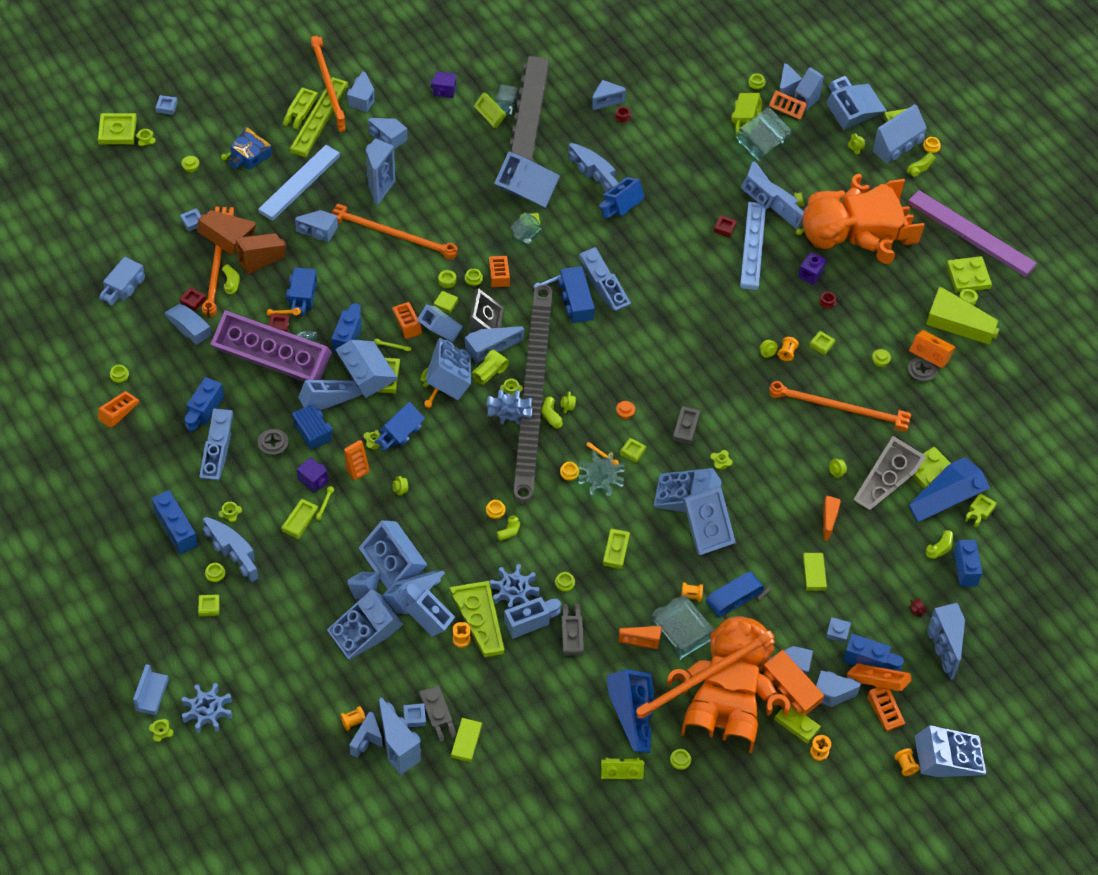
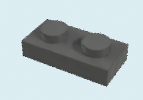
(686, 425)

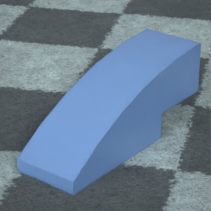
(189, 323)

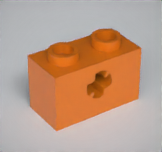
(932, 348)

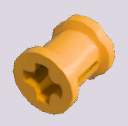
(786, 348)
(692, 591)
(461, 634)
(352, 718)
(815, 747)
(907, 762)

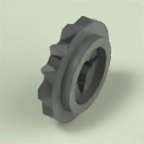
(929, 368)
(280, 439)

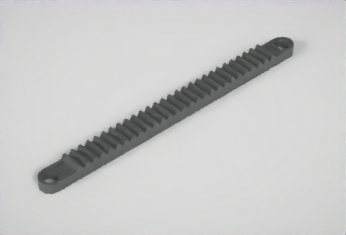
(533, 389)

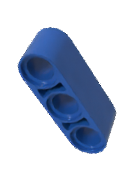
(734, 594)

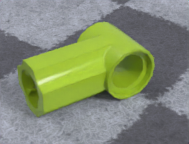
(492, 364)

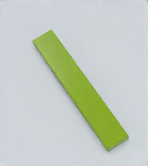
(317, 120)

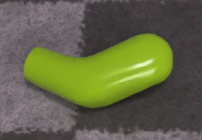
(921, 165)
(232, 279)
(549, 413)
(941, 547)

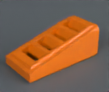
(785, 110)
(504, 279)
(407, 321)
(111, 418)
(356, 462)
(830, 512)
(641, 636)
(891, 705)

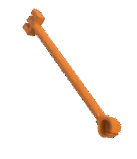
(316, 43)
(448, 250)
(214, 274)
(901, 420)
(765, 640)

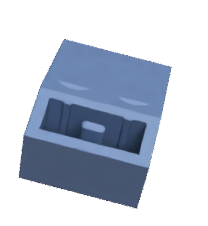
(854, 105)
(526, 179)
(449, 369)
(678, 485)
(364, 625)
(947, 632)
(400, 743)
(949, 753)

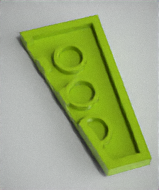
(479, 613)

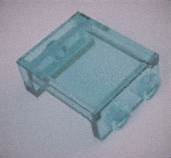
(763, 133)
(683, 625)

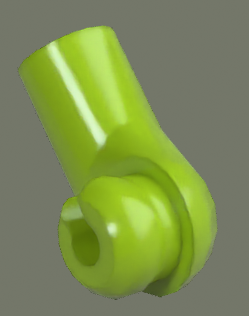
(511, 530)

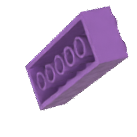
(270, 347)

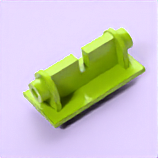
(622, 770)

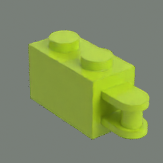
(746, 108)

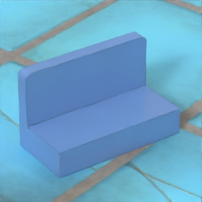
(150, 691)

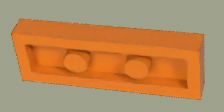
(879, 677)

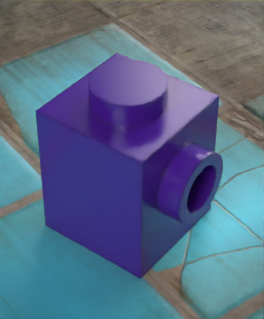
(444, 84)
(812, 268)
(312, 475)

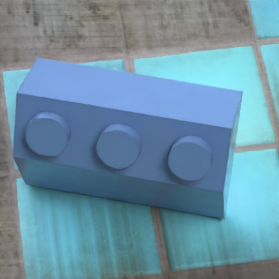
(899, 134)
(380, 168)
(366, 366)
(392, 553)

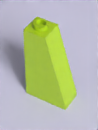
(961, 318)

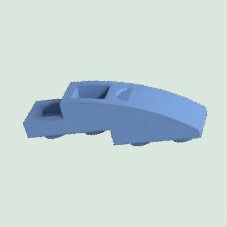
(592, 165)
(772, 196)
(603, 281)
(217, 445)
(232, 544)

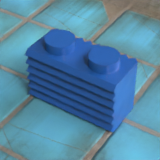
(312, 427)
(968, 562)

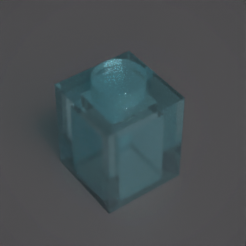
(506, 98)
(526, 228)

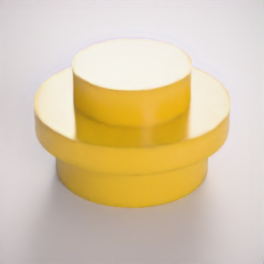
(931, 145)
(569, 471)
(495, 509)

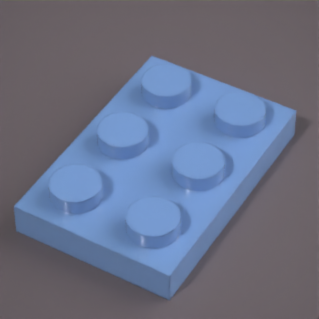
(709, 520)

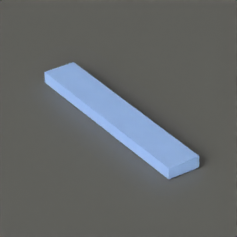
(299, 182)
(753, 246)

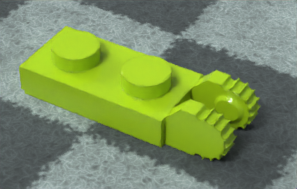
(300, 107)

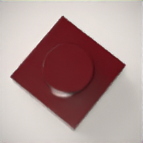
(725, 226)
(192, 299)
(280, 321)

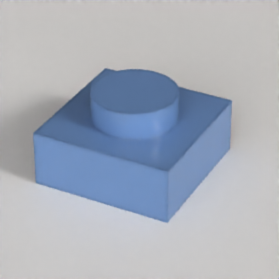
(166, 105)
(190, 219)
(838, 630)
(415, 715)

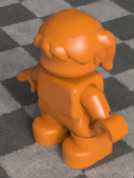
(865, 216)
(729, 695)

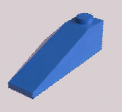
(953, 485)
(627, 692)

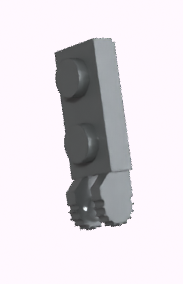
(572, 632)
(437, 711)

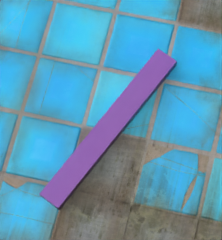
(972, 233)

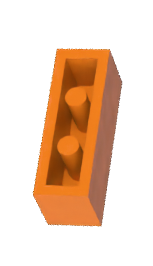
(793, 683)

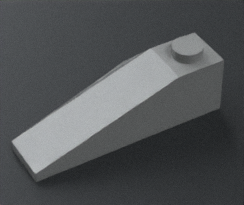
(891, 470)

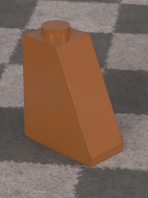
(225, 229)
(259, 251)

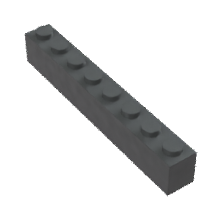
(529, 107)

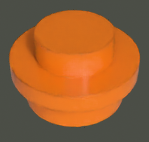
(625, 409)

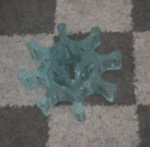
(606, 477)

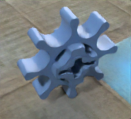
(509, 407)
(514, 587)
(200, 704)

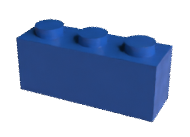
(576, 294)
(174, 522)

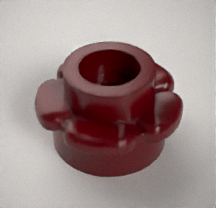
(622, 114)
(827, 296)
(917, 607)

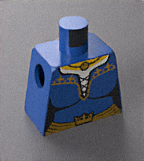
(249, 150)

